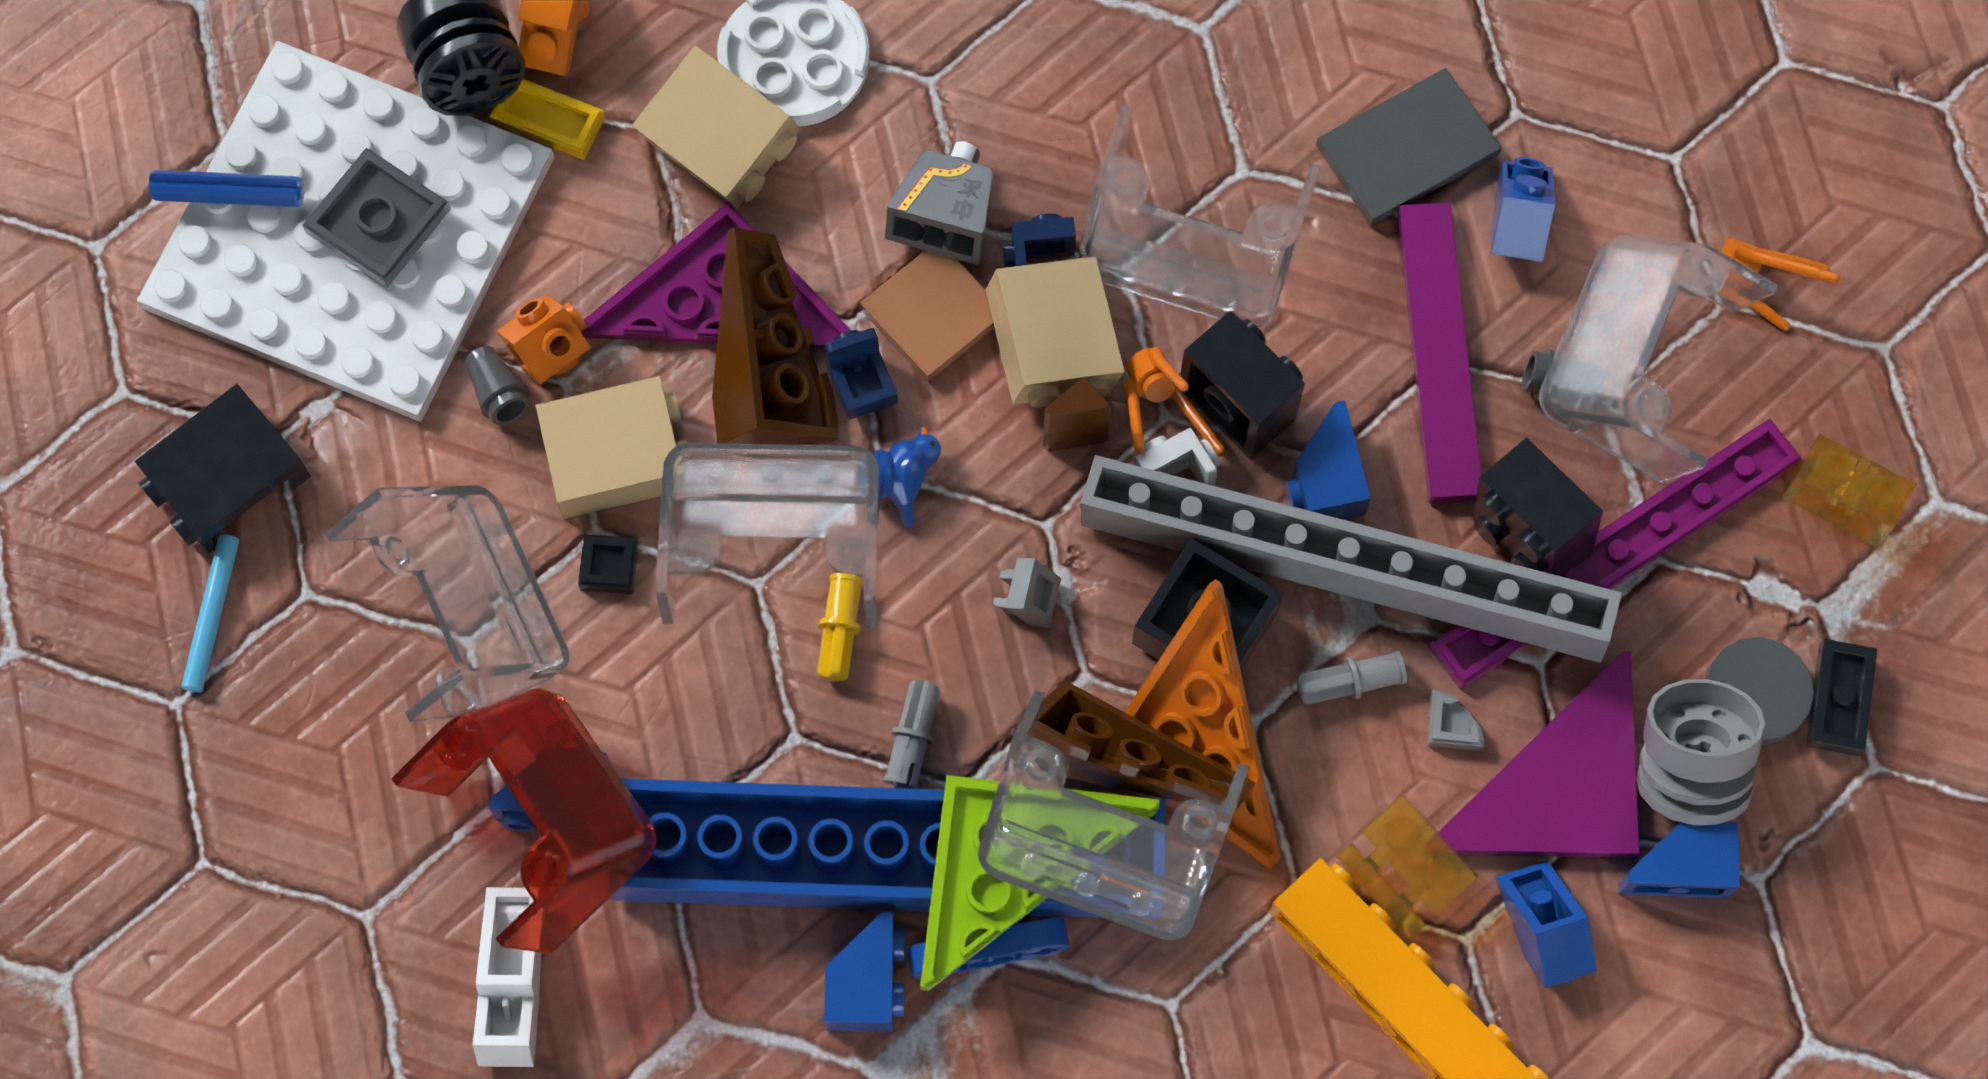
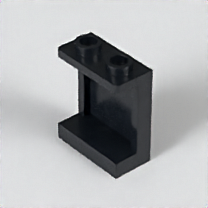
(218, 467)

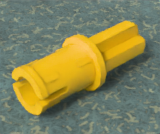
(839, 626)

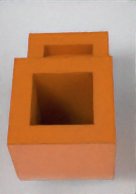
(550, 33)

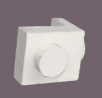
(1180, 453)

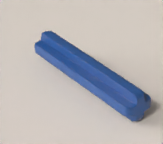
(226, 188)

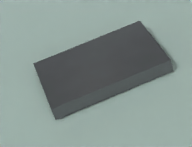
(1408, 146)

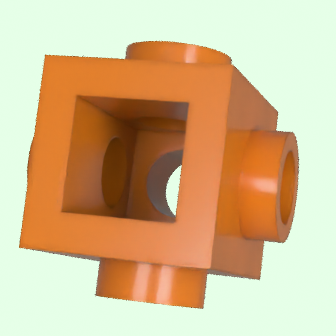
(545, 338)

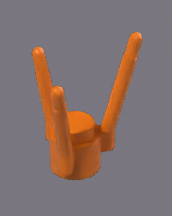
(1754, 257)
(1156, 381)

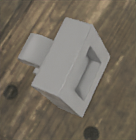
(1031, 592)

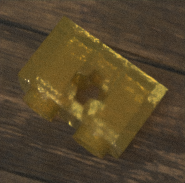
(1849, 490)

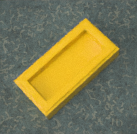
(550, 118)

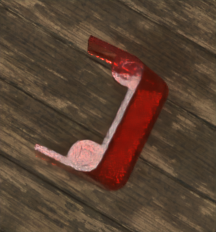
(570, 792)

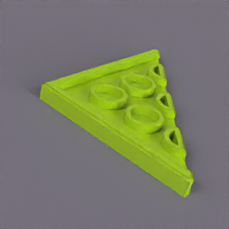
(966, 901)

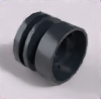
(461, 53)

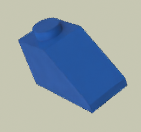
(1330, 471)
(1689, 864)
(1548, 924)

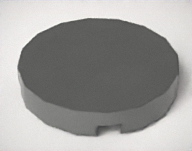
(1772, 678)

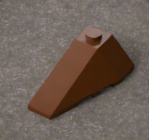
(763, 363)
(1126, 753)

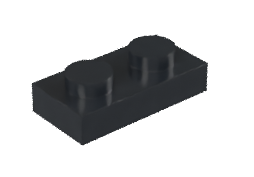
(1841, 697)

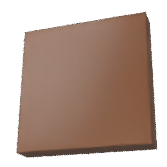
(930, 312)

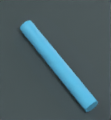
(210, 613)

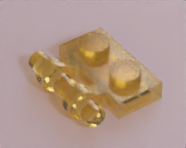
(1418, 855)

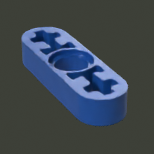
(1016, 944)

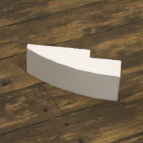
(505, 987)

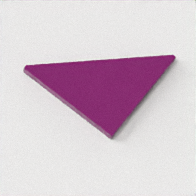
(683, 293)
(1567, 787)

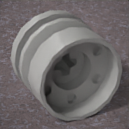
(1700, 751)

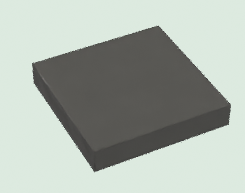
(376, 217)

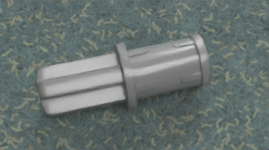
(1352, 678)
(912, 735)

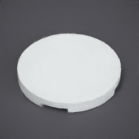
(798, 54)

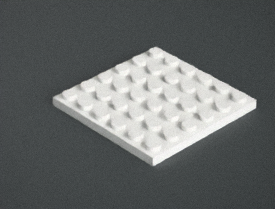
(291, 300)

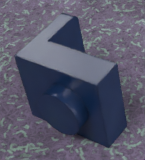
(1040, 238)
(859, 373)

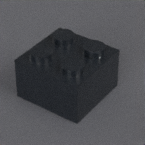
(1242, 383)
(1535, 512)
(1249, 601)

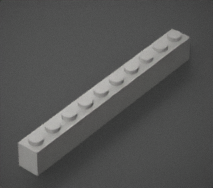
(1352, 559)

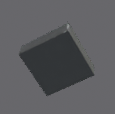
(608, 564)

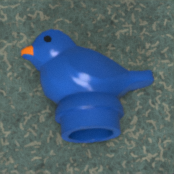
(904, 470)

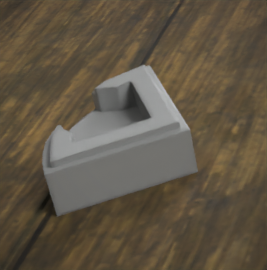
(1452, 724)

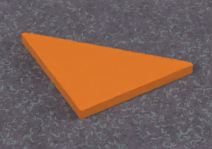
(1202, 702)

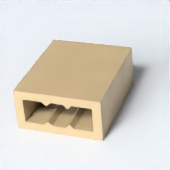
(717, 127)
(1054, 329)
(609, 445)

